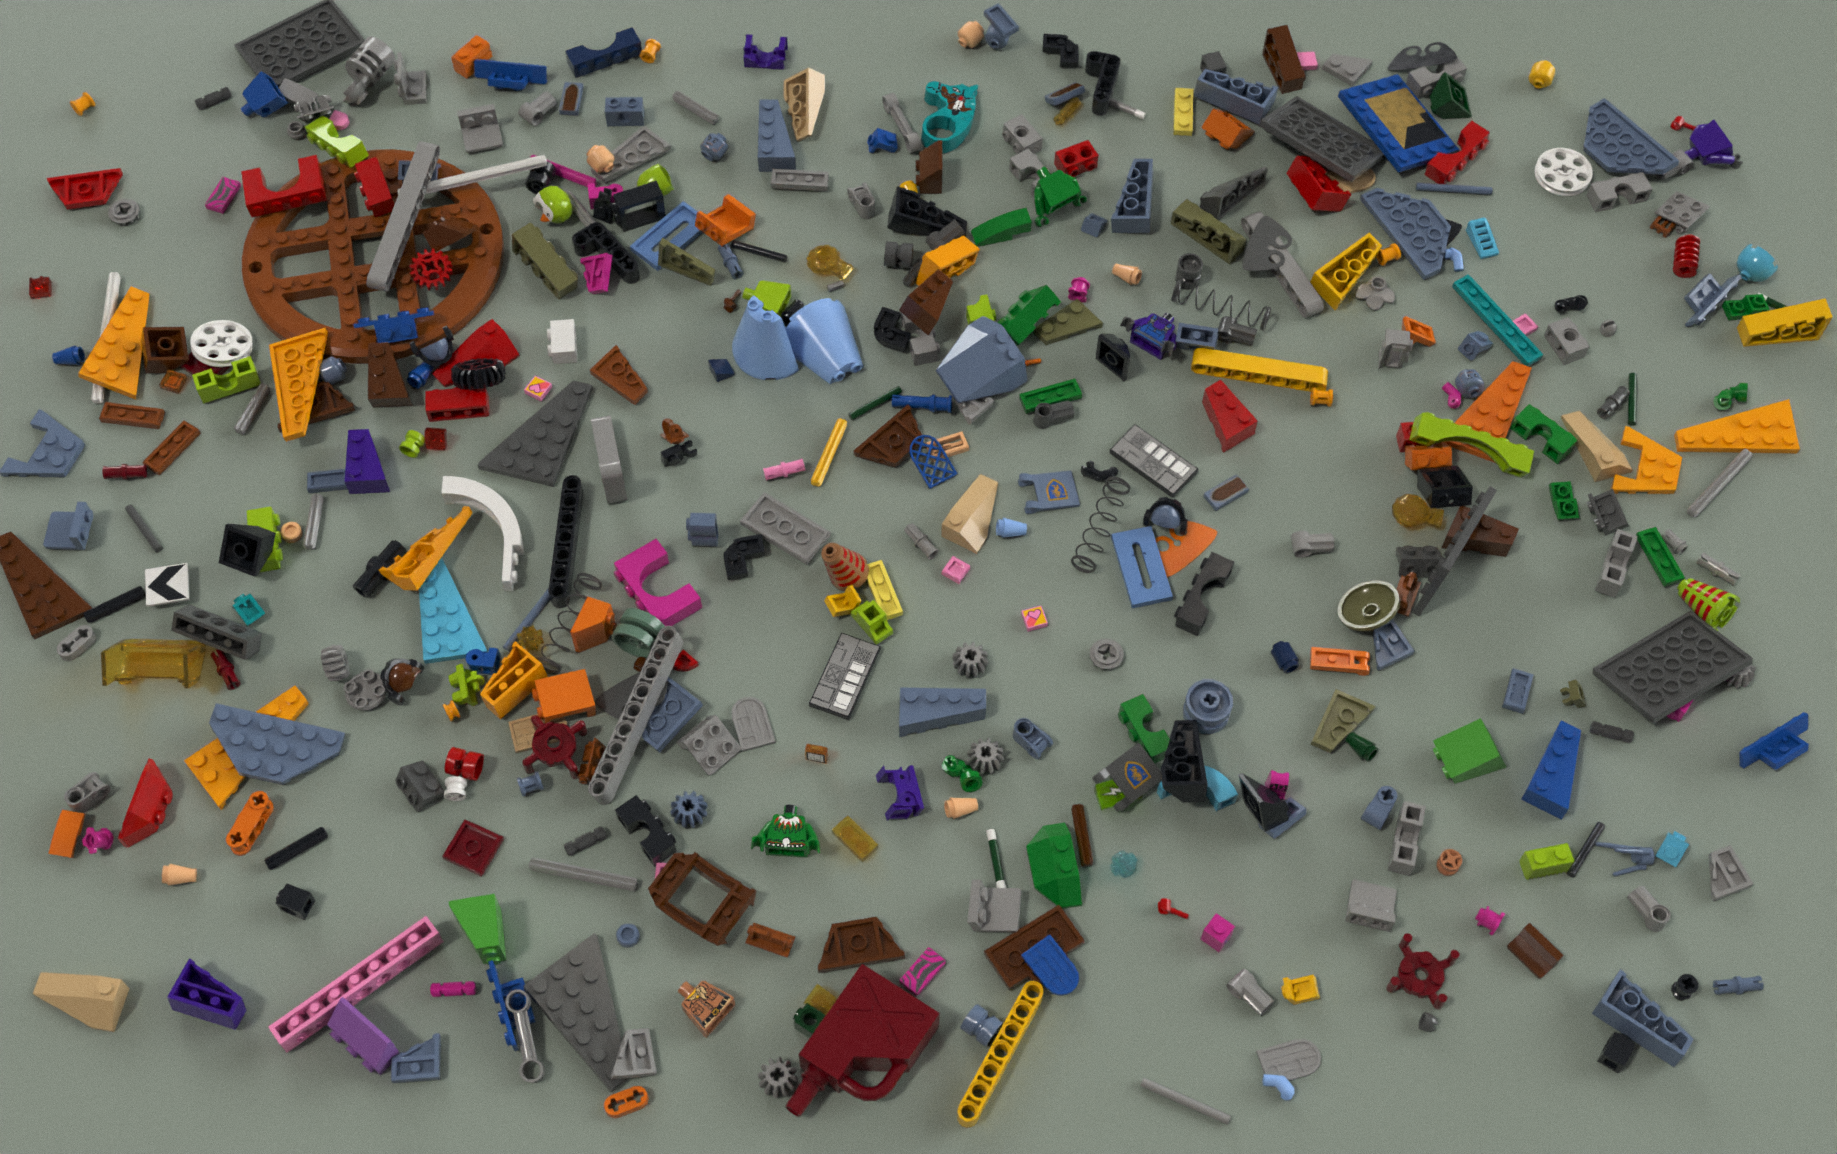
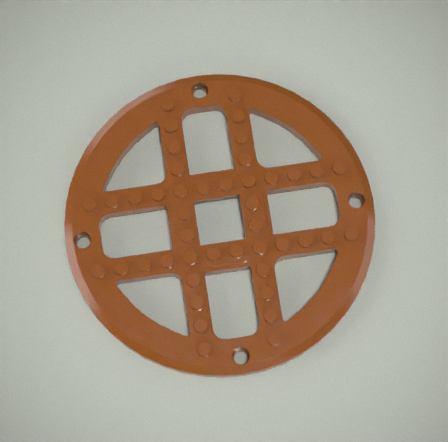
(269, 242)

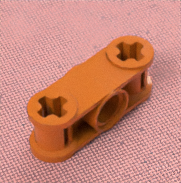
(249, 823)

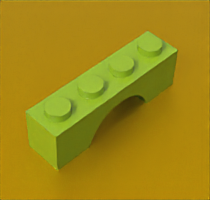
(347, 149)

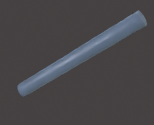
(1454, 188)
(528, 620)

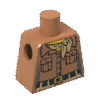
(705, 1005)

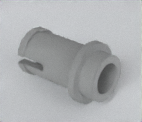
(1674, 542)

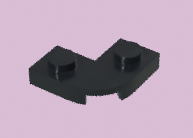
(1061, 44)
(886, 332)
(740, 550)

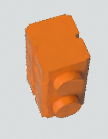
(464, 58)
(1428, 456)

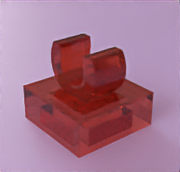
(39, 287)
(435, 438)

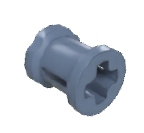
(530, 783)

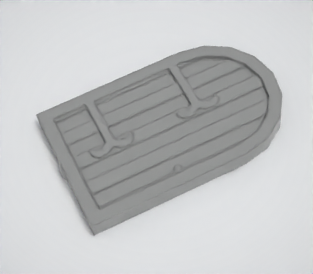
(752, 724)
(1291, 1059)

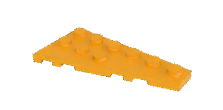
(118, 352)
(296, 377)
(1758, 430)
(214, 766)

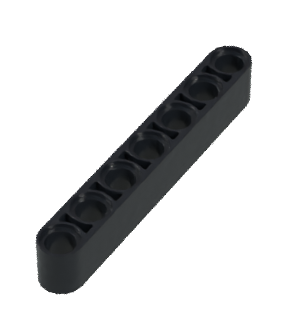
(566, 549)

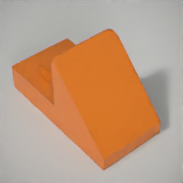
(1418, 331)

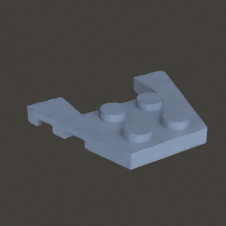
(52, 456)

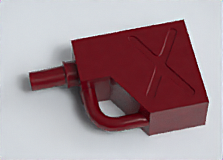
(865, 1030)

